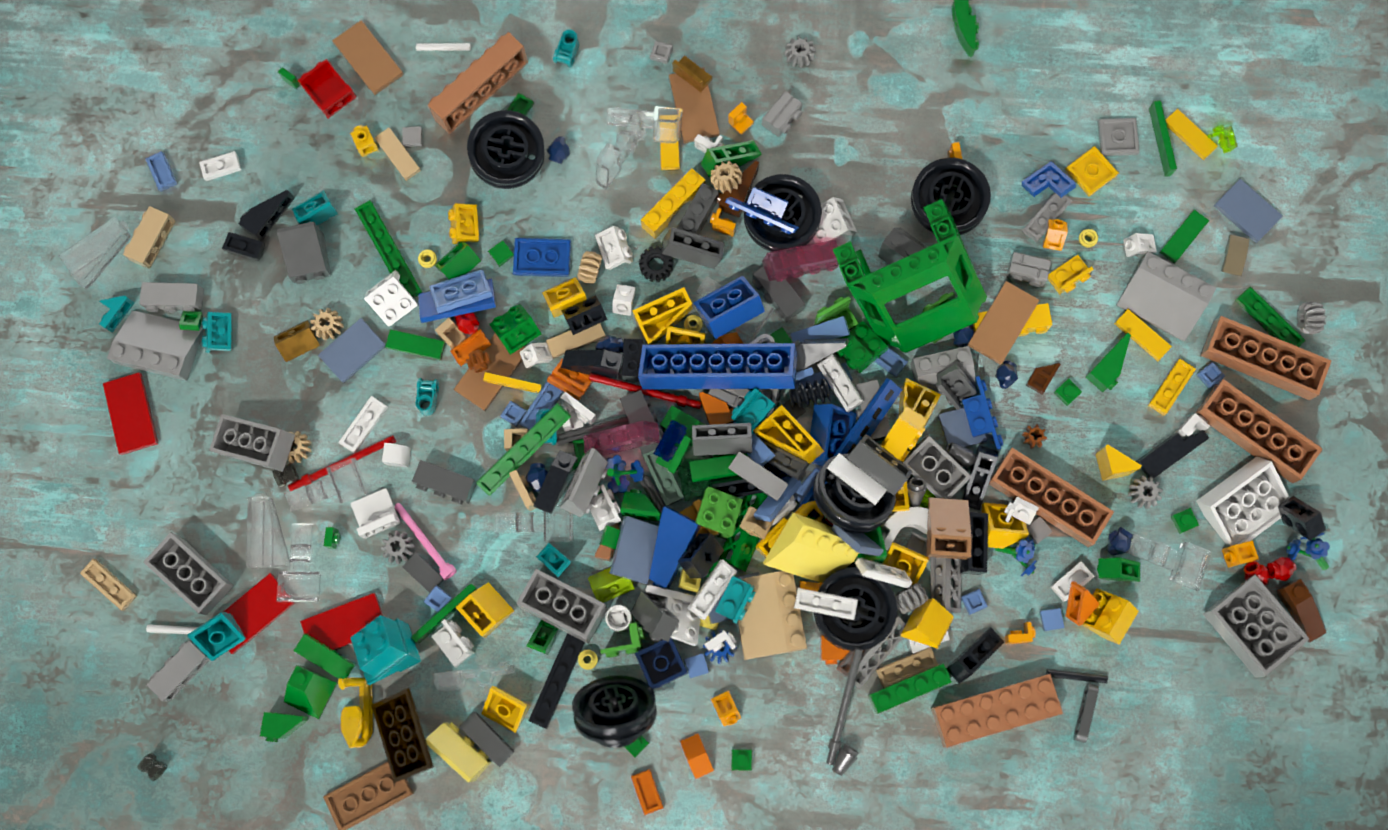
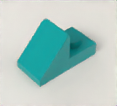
(118, 309)
(553, 559)

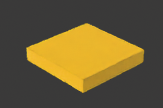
(1091, 171)

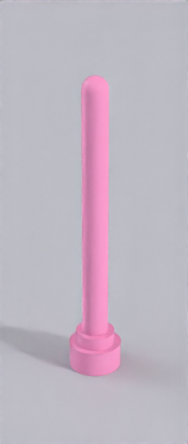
(446, 570)

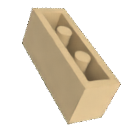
(149, 237)

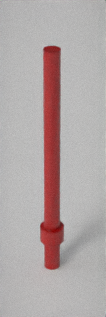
(681, 400)
(308, 479)

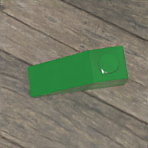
(737, 153)
(1110, 367)

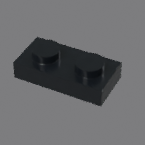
(243, 246)

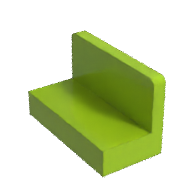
(609, 586)

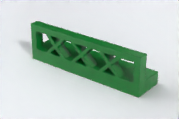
(745, 546)

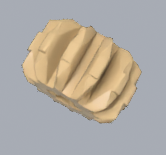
(726, 177)
(589, 267)
(323, 330)
(303, 443)

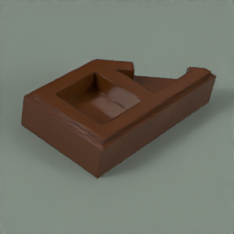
(1042, 377)

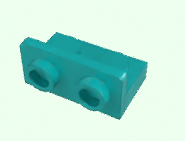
(217, 331)
(753, 409)
(735, 599)

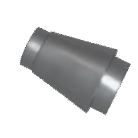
(961, 455)
(916, 491)
(845, 758)

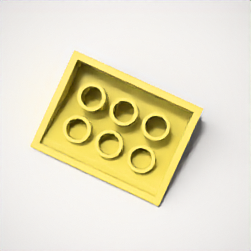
(809, 550)

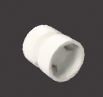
(619, 618)

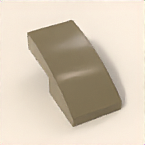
(1236, 255)

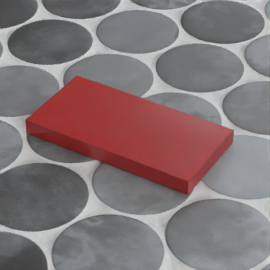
(130, 413)
(257, 609)
(342, 622)

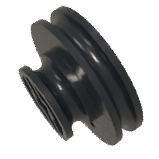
(501, 133)
(957, 177)
(805, 210)
(846, 506)
(879, 601)
(614, 710)

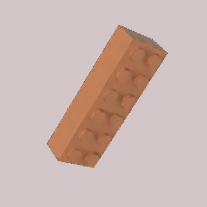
(478, 82)
(1266, 358)
(1258, 431)
(1057, 499)
(996, 711)

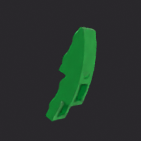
(965, 26)

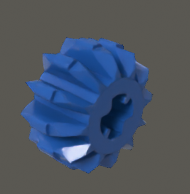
(719, 654)

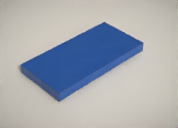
(429, 313)

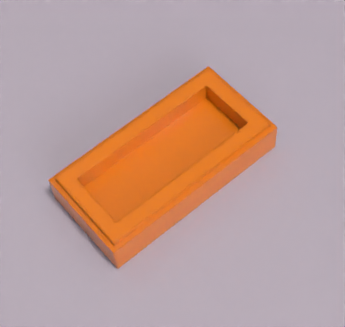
(475, 342)
(647, 792)

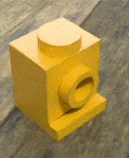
(363, 140)

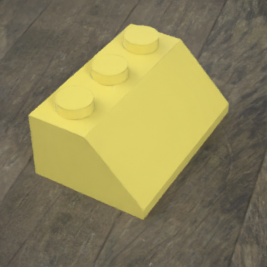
(458, 751)

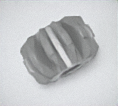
(806, 54)
(1311, 318)
(1139, 487)
(393, 553)
(911, 598)

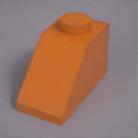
(715, 410)
(830, 653)

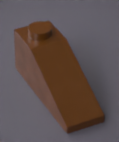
(741, 193)
(1302, 608)

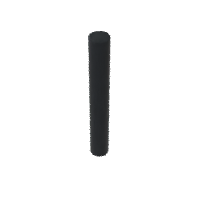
(1077, 676)

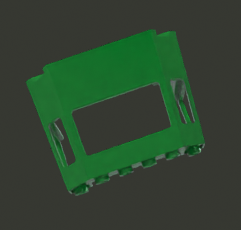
(906, 275)

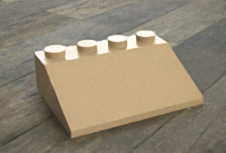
(771, 621)

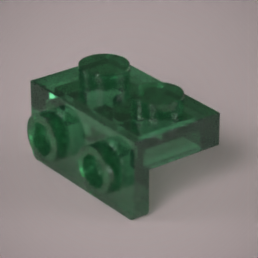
(689, 488)

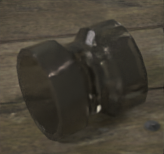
(288, 475)
(152, 766)

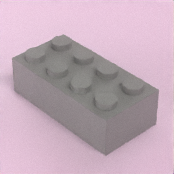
(252, 442)
(188, 573)
(562, 606)

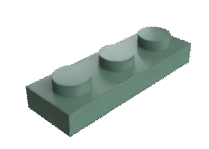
(664, 480)

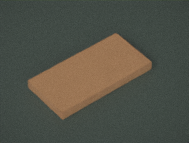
(367, 57)
(697, 107)
(1003, 322)
(502, 363)
(366, 797)

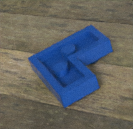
(1050, 177)

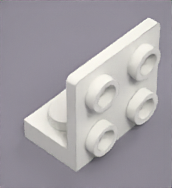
(834, 221)
(390, 299)
(375, 513)
(689, 623)
(452, 643)

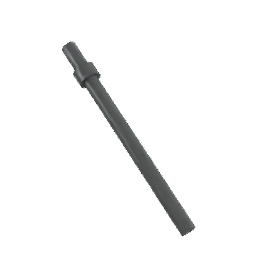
(835, 743)

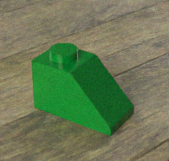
(1118, 569)
(280, 725)

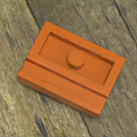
(569, 381)

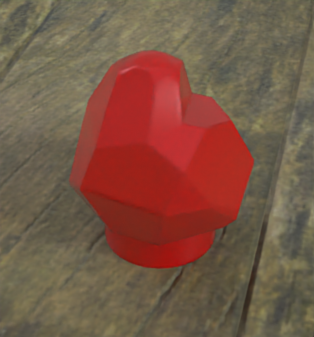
(467, 323)
(1281, 568)
(1261, 571)

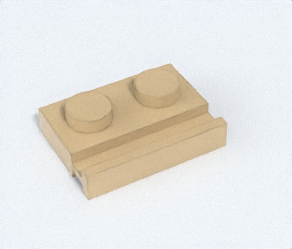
(521, 483)

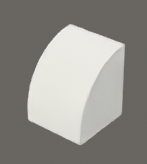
(396, 455)

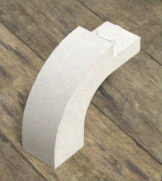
(915, 518)

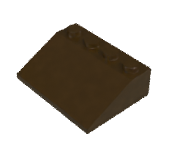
(402, 735)

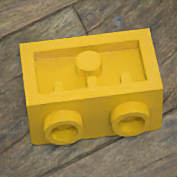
(463, 223)
(1069, 274)

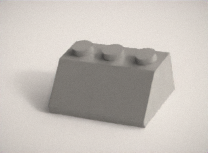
(926, 367)
(936, 468)
(585, 483)

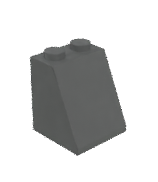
(898, 246)
(304, 252)

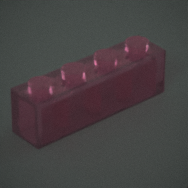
(800, 261)
(622, 438)

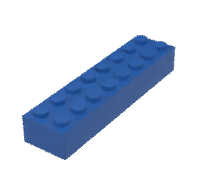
(718, 366)

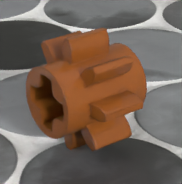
(478, 361)
(1030, 439)

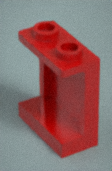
(326, 88)

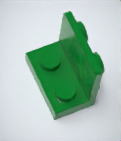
(515, 328)

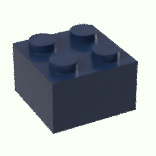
(661, 663)

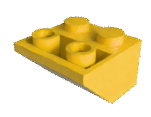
(485, 609)
(1111, 617)

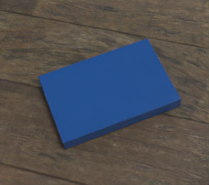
(542, 257)

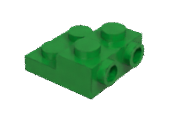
(862, 348)

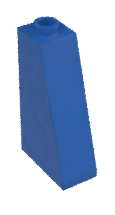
(673, 539)

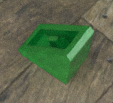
(543, 637)

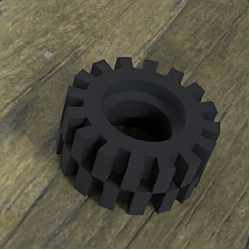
(655, 274)

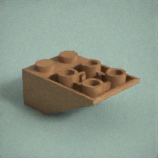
(948, 529)

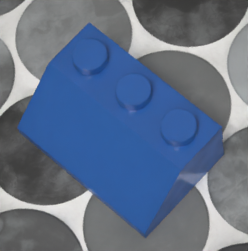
(729, 307)
(830, 428)

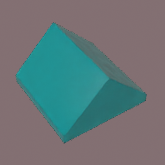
(315, 209)
(217, 635)

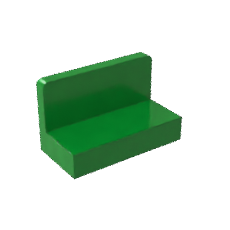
(458, 261)
(674, 464)

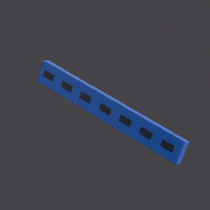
(865, 425)

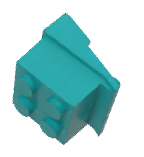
(384, 648)

